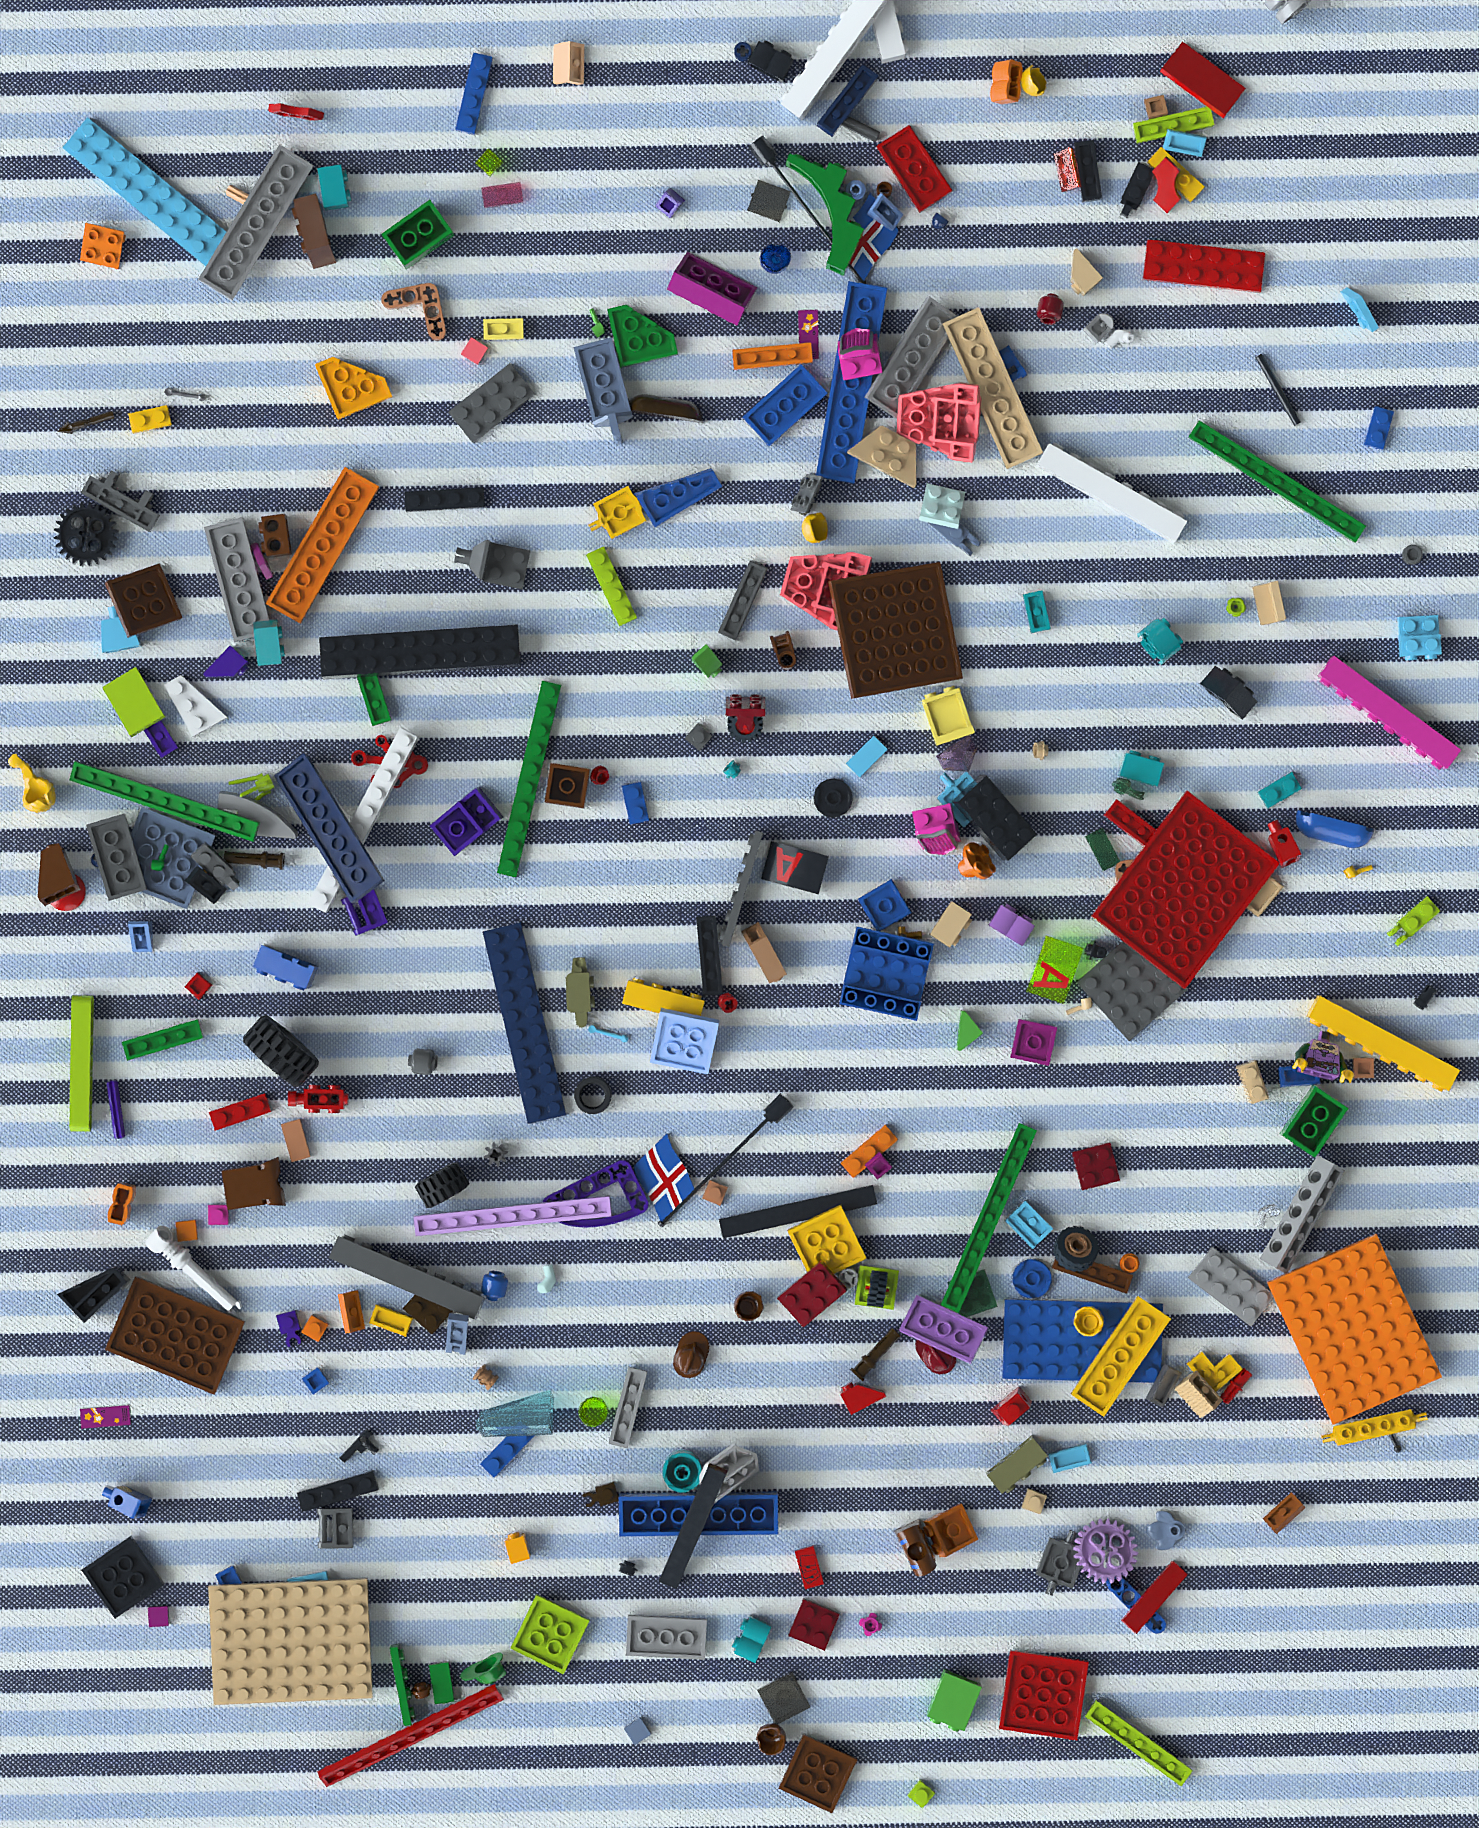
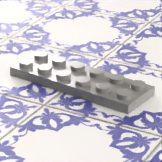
(911, 356)
(237, 576)

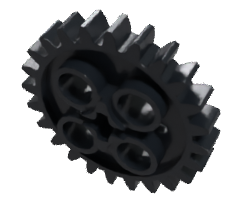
(104, 536)

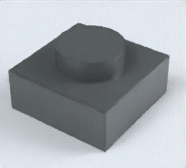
(698, 737)

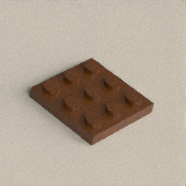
(143, 600)
(817, 1773)

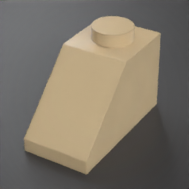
(1083, 274)

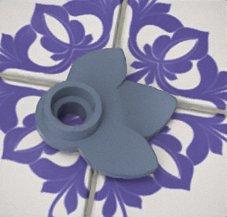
(1163, 1532)

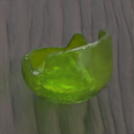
(593, 1411)

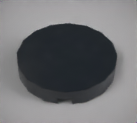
(833, 798)

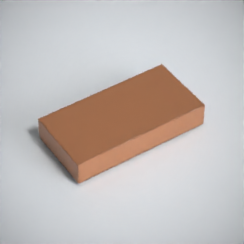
(295, 1140)

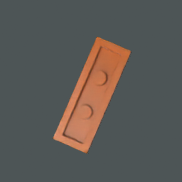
(878, 1142)

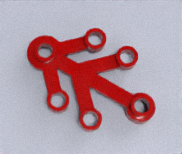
(410, 764)

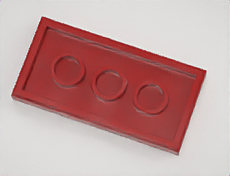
(1202, 79)
(914, 168)

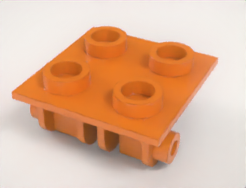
(102, 245)

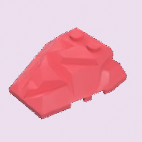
(942, 419)
(808, 580)

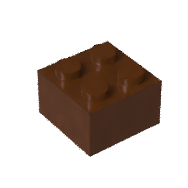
(567, 785)

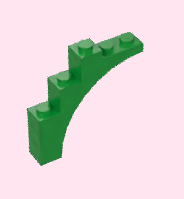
(840, 205)

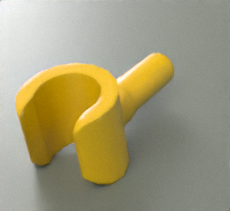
(1350, 872)

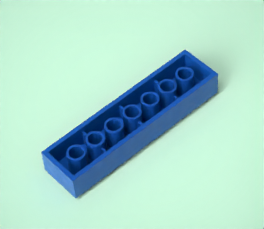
(665, 1513)

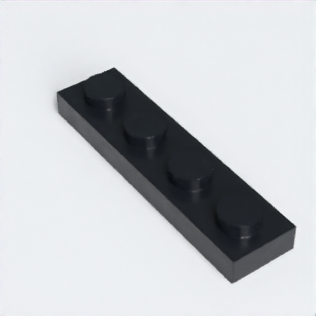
(444, 499)
(709, 955)
(337, 1491)

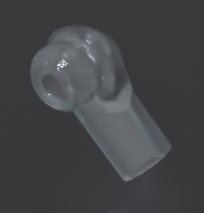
(1265, 1213)

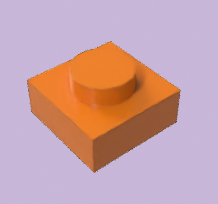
(315, 1328)

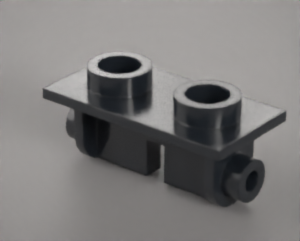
(1093, 950)

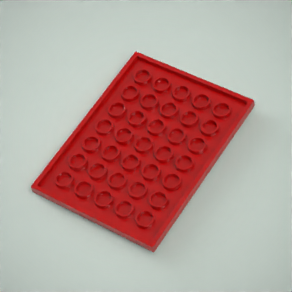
(1185, 889)

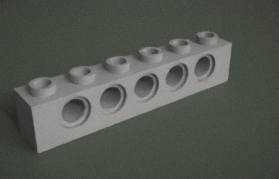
(1302, 1214)

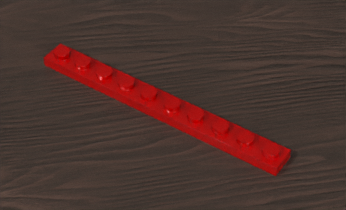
(410, 1735)

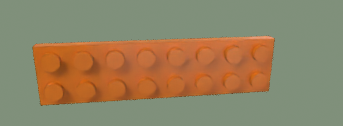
(322, 545)

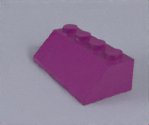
(711, 288)

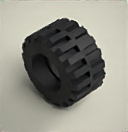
(442, 1185)

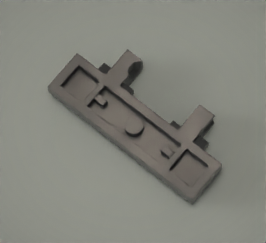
(135, 510)

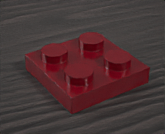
(1095, 1166)
(813, 1624)

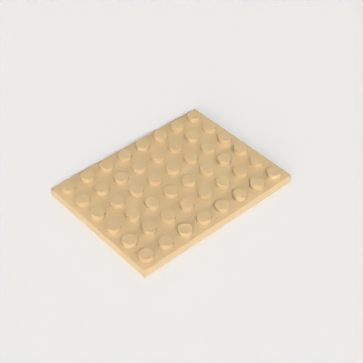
(290, 1641)

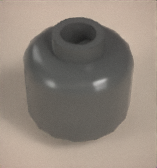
(423, 1061)

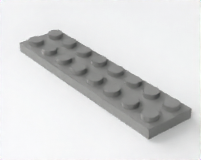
(255, 222)

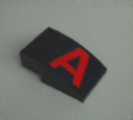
(794, 867)

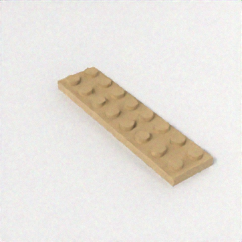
(999, 401)

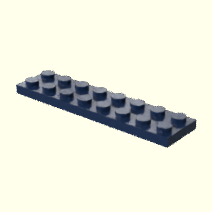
(329, 828)

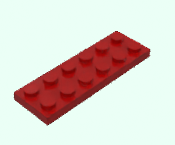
(1203, 266)

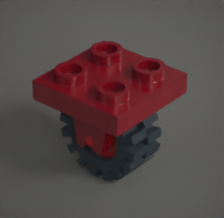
(745, 716)

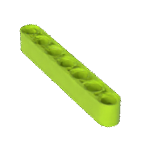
(81, 1063)

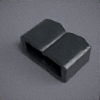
(770, 61)

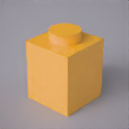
(517, 1547)

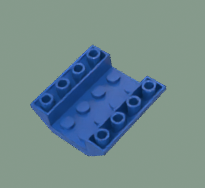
(886, 973)

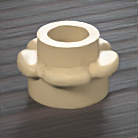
(1040, 750)

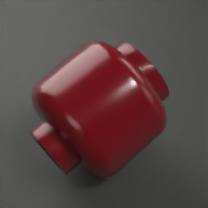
(1050, 309)

